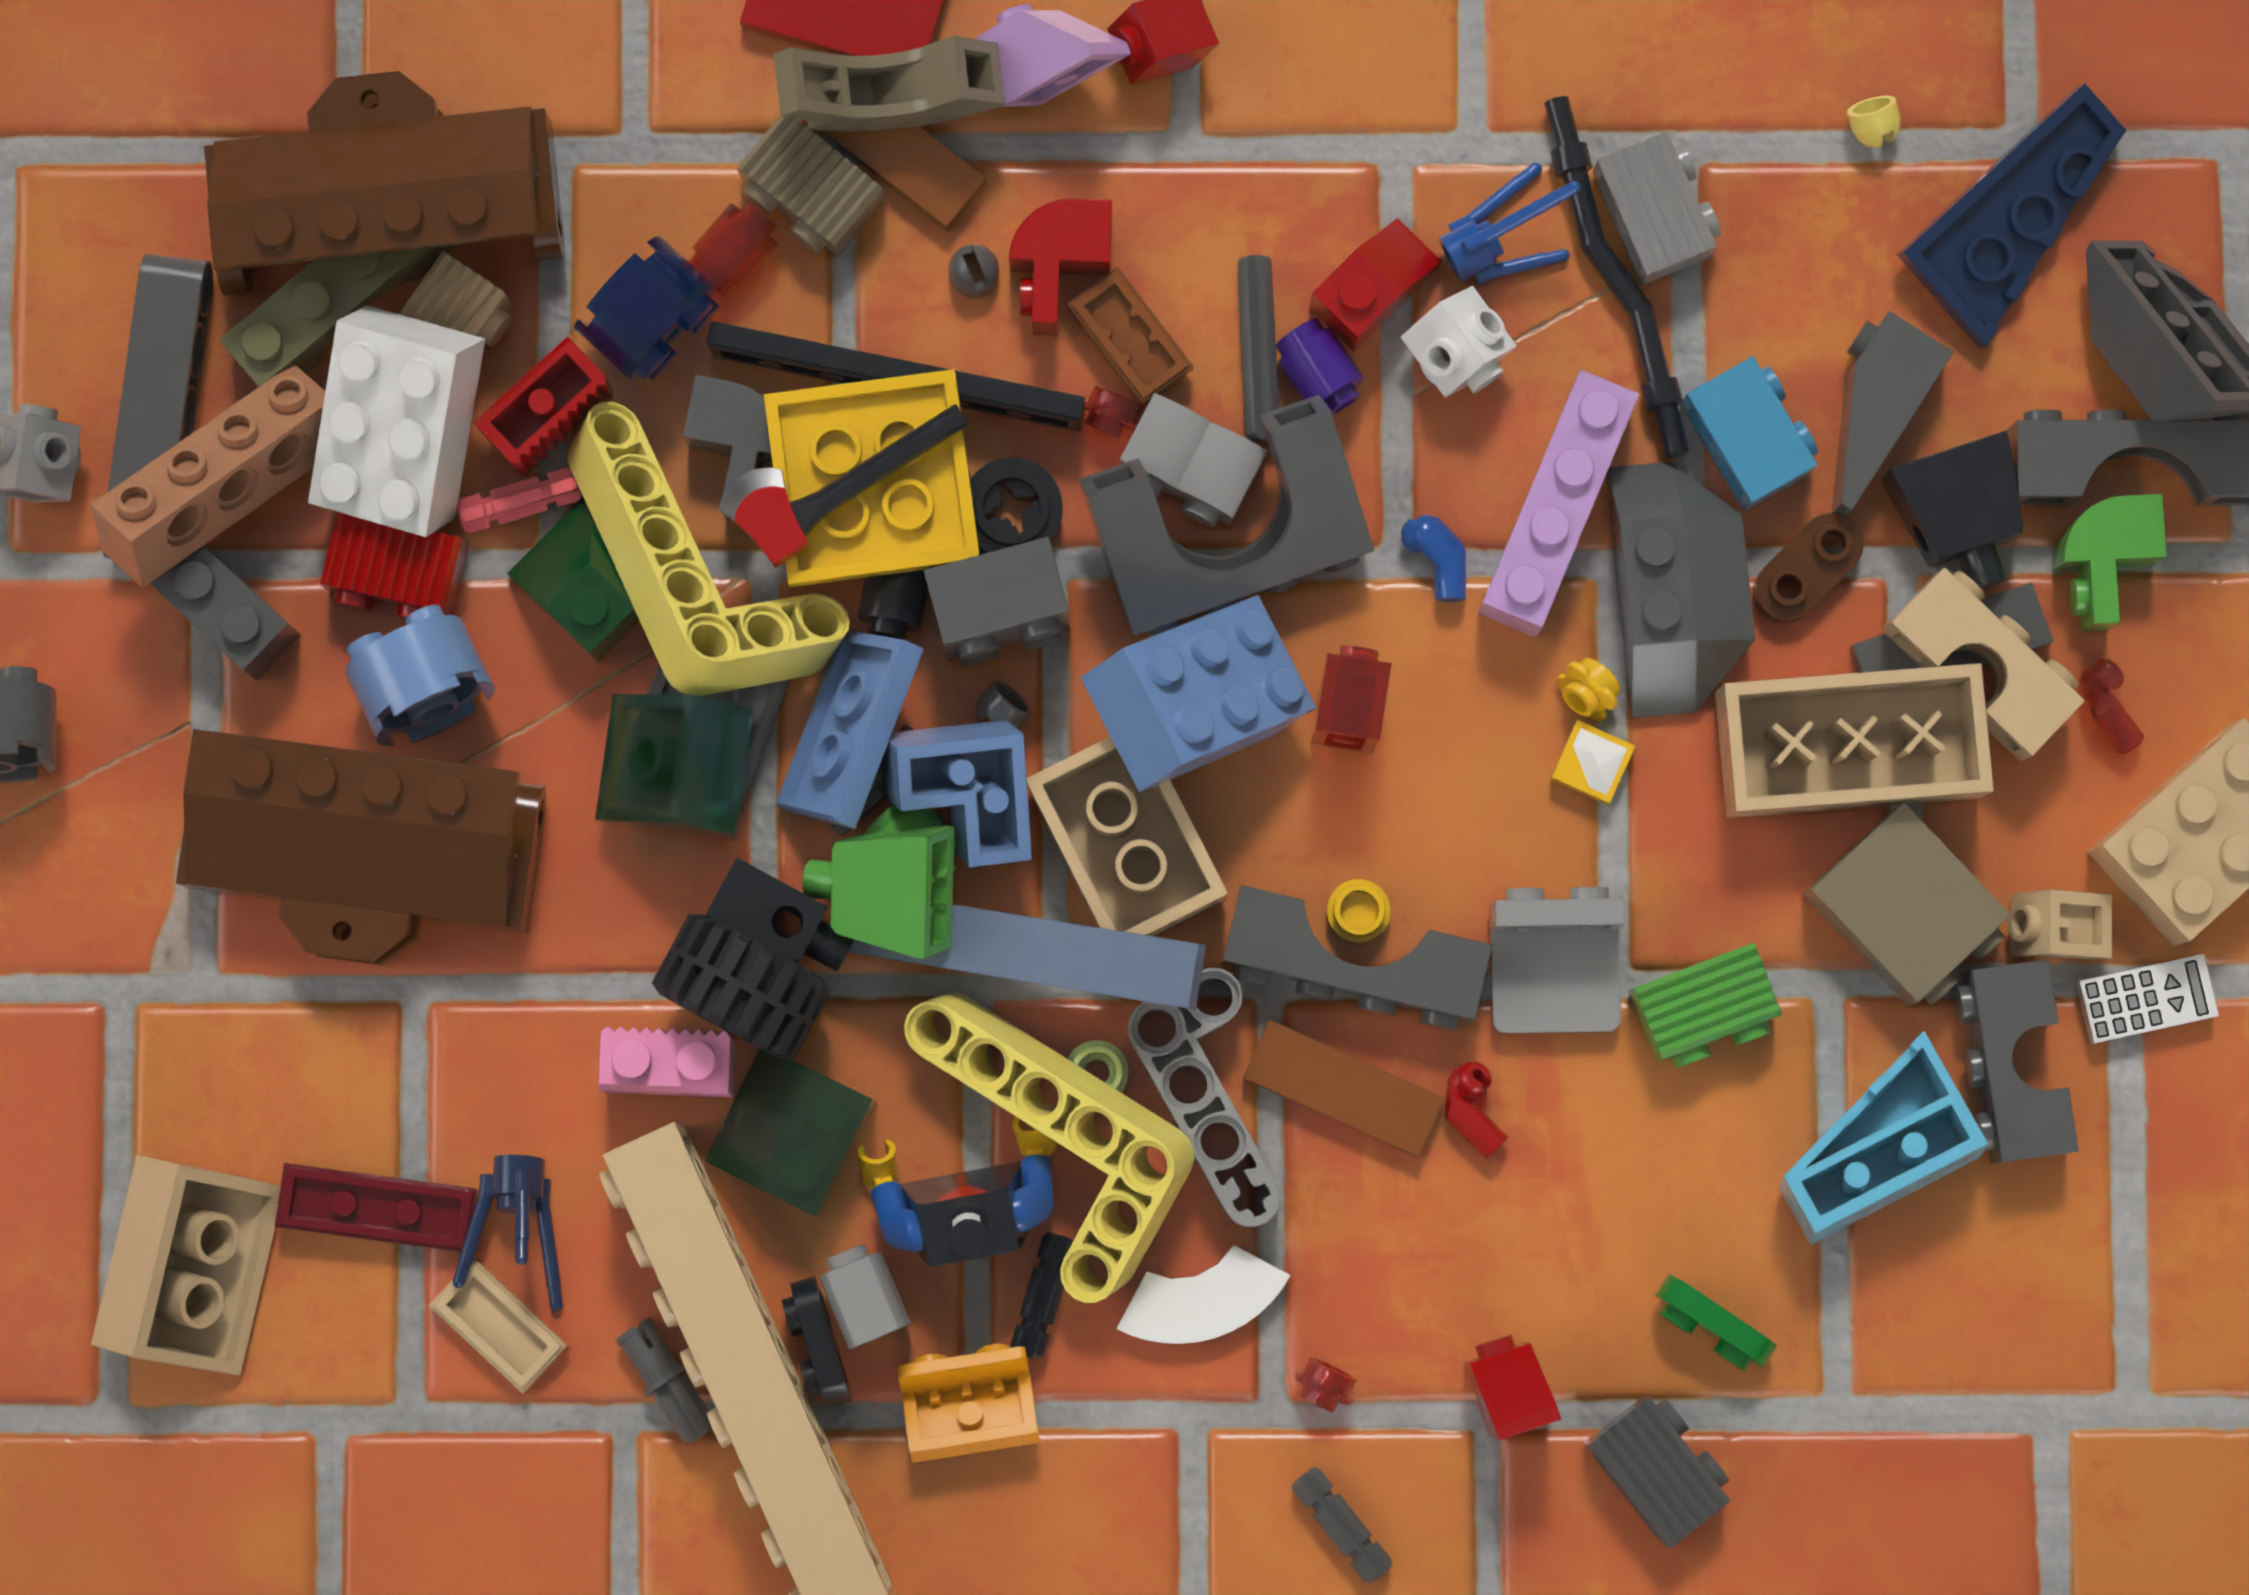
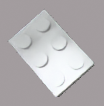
(396, 420)

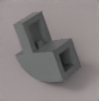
(728, 421)

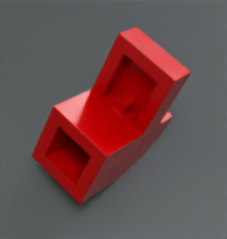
(1058, 240)

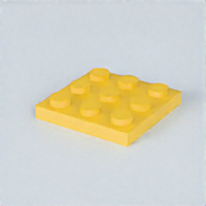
(904, 521)

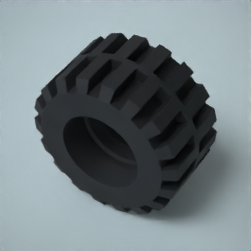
(741, 986)

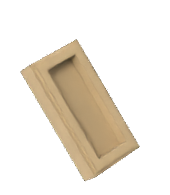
(499, 1326)

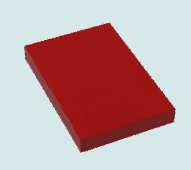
(846, 25)

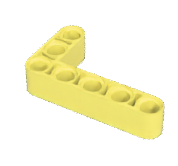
(673, 594)
(1070, 1125)

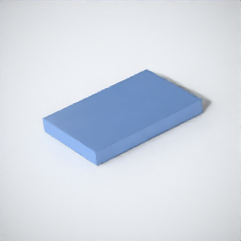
(849, 728)

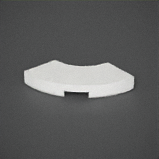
(1203, 1304)

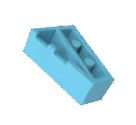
(1885, 1147)

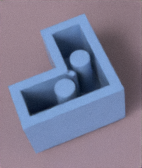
(977, 774)

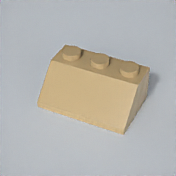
(187, 1266)

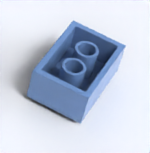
(1198, 692)

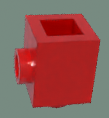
(1163, 37)

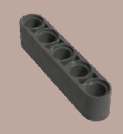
(162, 361)

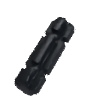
(1042, 1296)

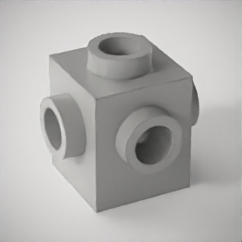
(38, 455)

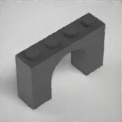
(1312, 530)

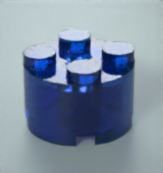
(647, 309)

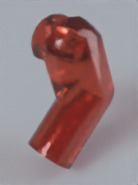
(2105, 709)

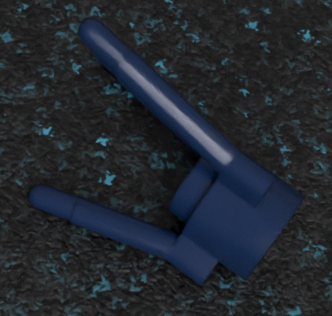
(521, 1190)

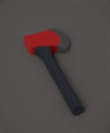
(781, 527)

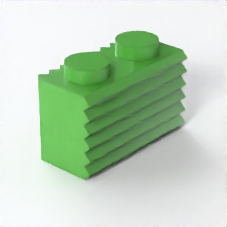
(1706, 1004)

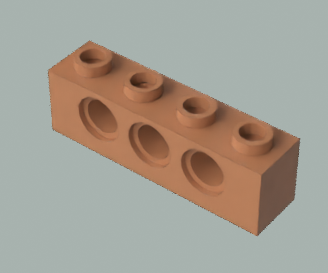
(212, 477)

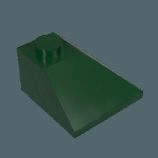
(578, 583)

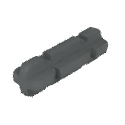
(1342, 1525)

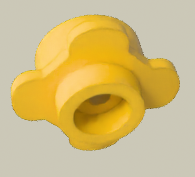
(1589, 688)

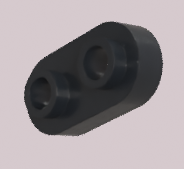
(808, 1315)

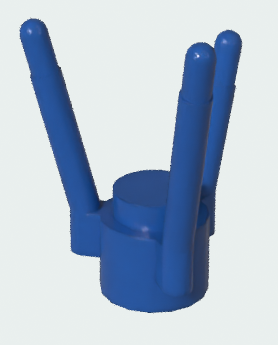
(1474, 246)

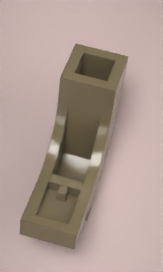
(890, 90)

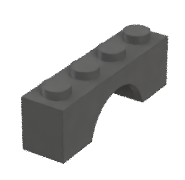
(2059, 456)
(1436, 978)

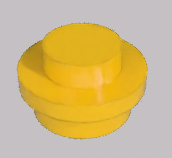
(1358, 910)

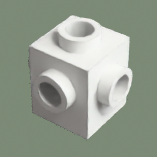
(1460, 343)

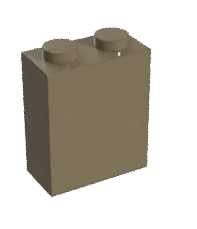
(1908, 907)

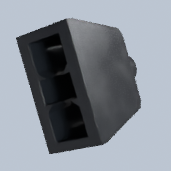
(1961, 505)
(752, 898)

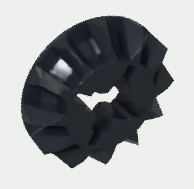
(1024, 481)

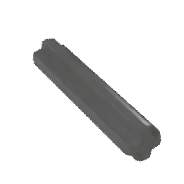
(1257, 342)

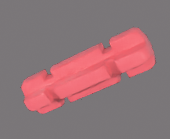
(518, 500)

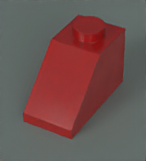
(1373, 283)
(1510, 1388)

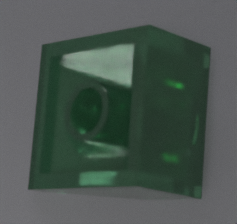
(674, 763)
(790, 1132)

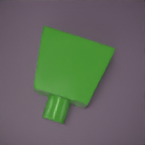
(890, 889)

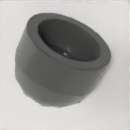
(961, 276)
(1002, 703)

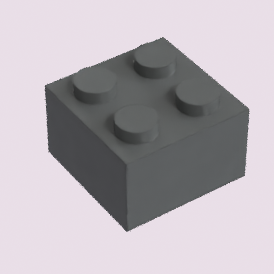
(999, 601)

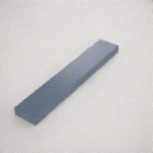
(1066, 956)

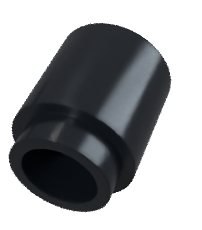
(894, 603)

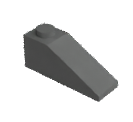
(1881, 394)

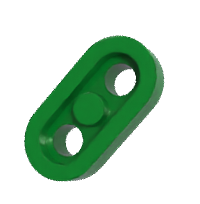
(1736, 1339)

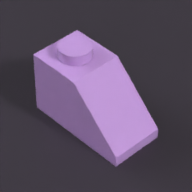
(1048, 53)

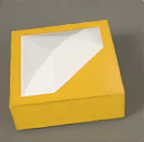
(1592, 762)

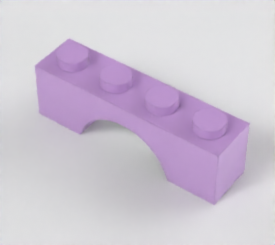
(1558, 503)

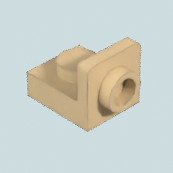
(2061, 925)

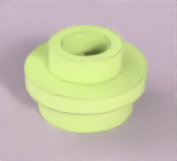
(1106, 1053)

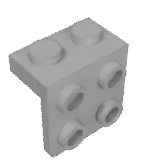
(1556, 961)

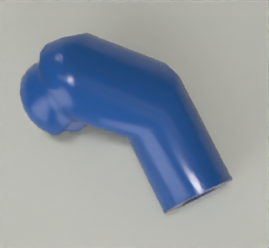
(1442, 548)

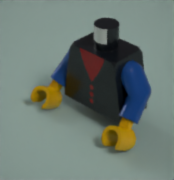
(964, 1212)

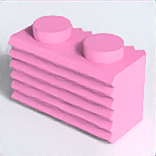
(667, 1062)

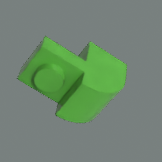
(2106, 537)

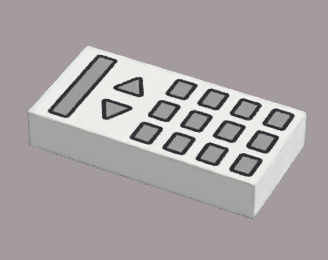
(2146, 999)

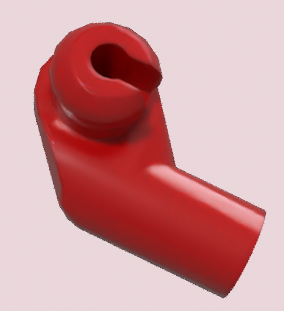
(1467, 1105)

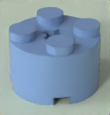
(417, 676)

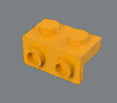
(968, 1402)

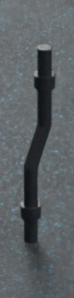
(1660, 391)

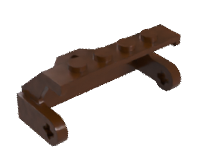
(381, 178)
(359, 840)

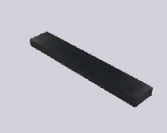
(851, 366)

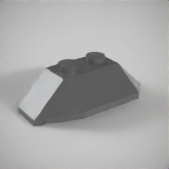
(2164, 335)
(1677, 586)

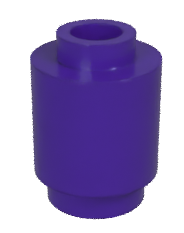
(1320, 365)

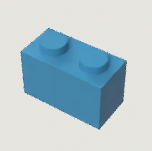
(1750, 432)

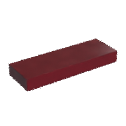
(374, 1207)

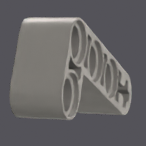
(1215, 1105)

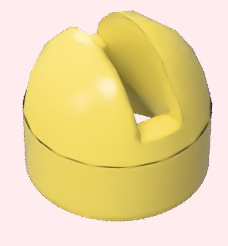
(1875, 120)

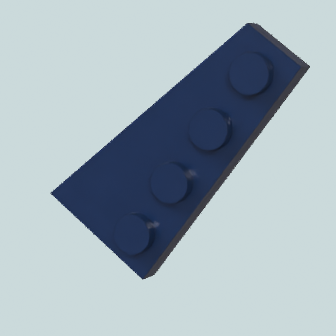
(1997, 230)

